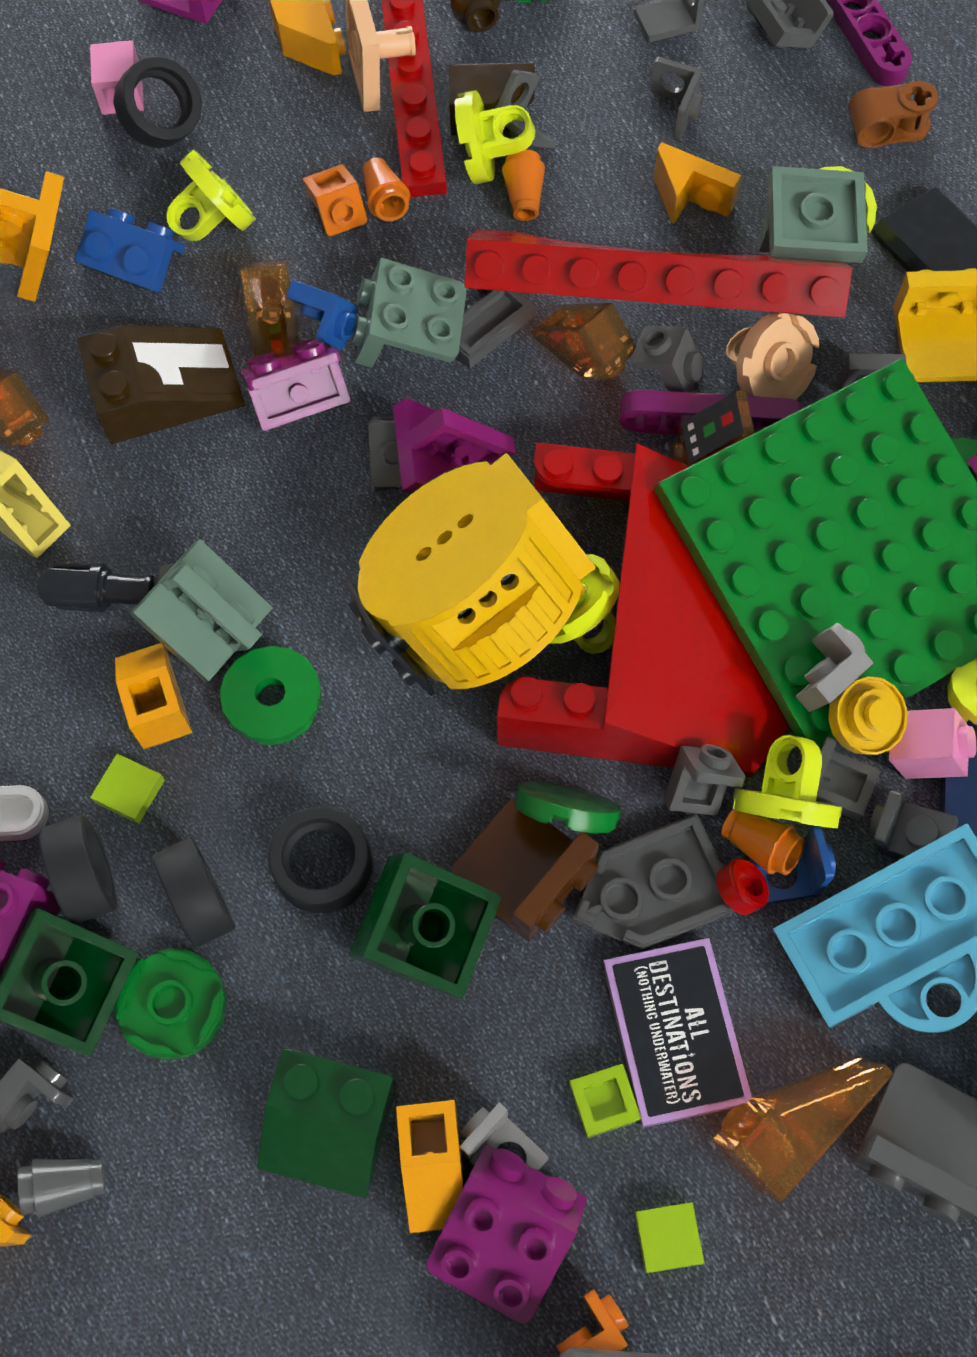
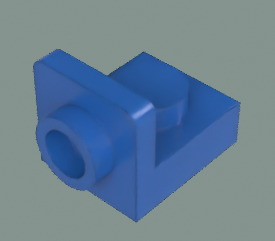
(333, 312)

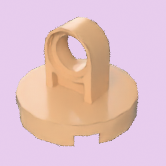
(774, 356)

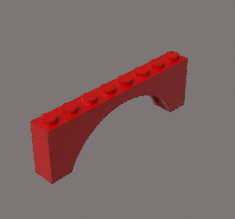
(742, 282)

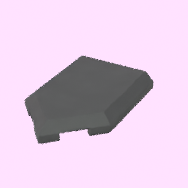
(655, 886)

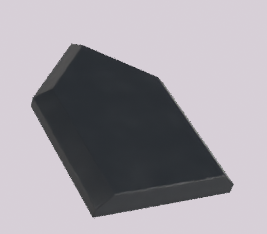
(929, 234)

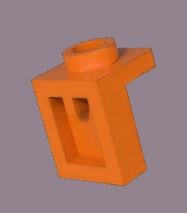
(337, 199)
(609, 1320)

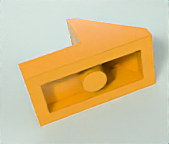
(689, 178)

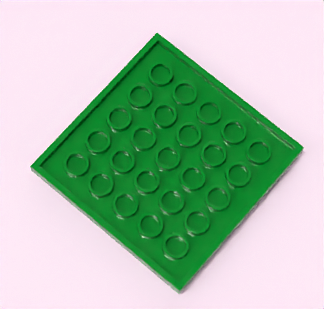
(842, 520)

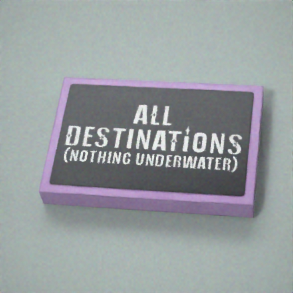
(676, 1032)

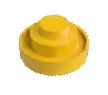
(868, 716)

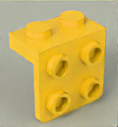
(938, 324)

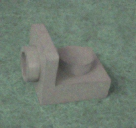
(841, 667)

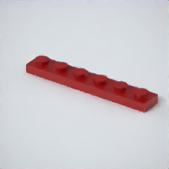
(415, 104)

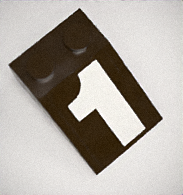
(158, 377)

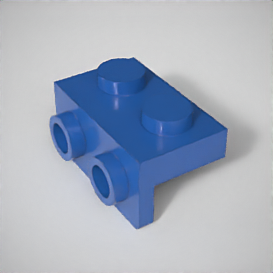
(127, 251)

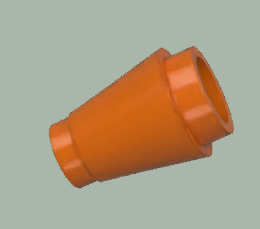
(524, 183)
(385, 192)
(766, 841)

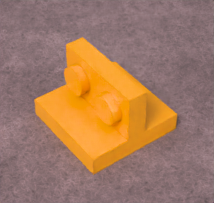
(28, 232)

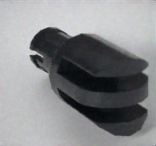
(90, 587)

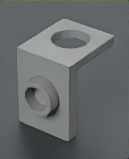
(497, 1129)

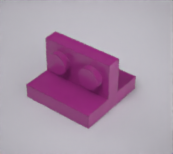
(441, 441)

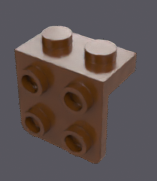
(530, 867)

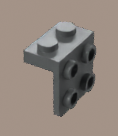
(924, 1144)

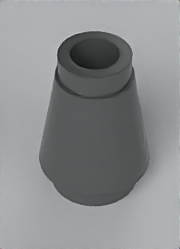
(58, 1184)

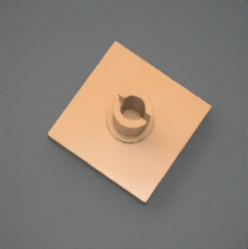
(368, 47)

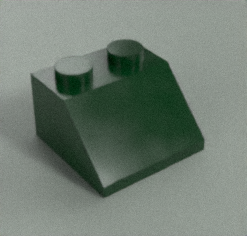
(425, 925)
(63, 981)
(325, 1122)

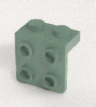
(408, 312)

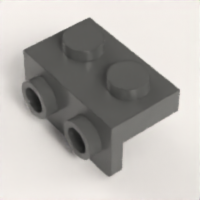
(791, 21)

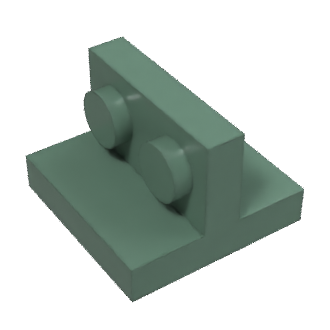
(815, 215)
(202, 611)

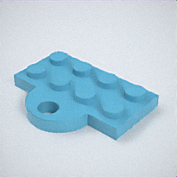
(895, 938)

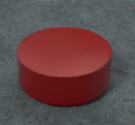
(742, 886)

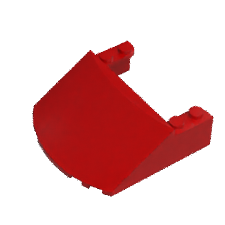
(674, 653)

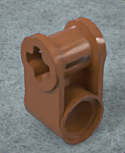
(889, 116)

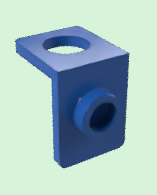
(813, 870)

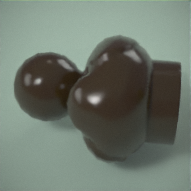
(477, 14)

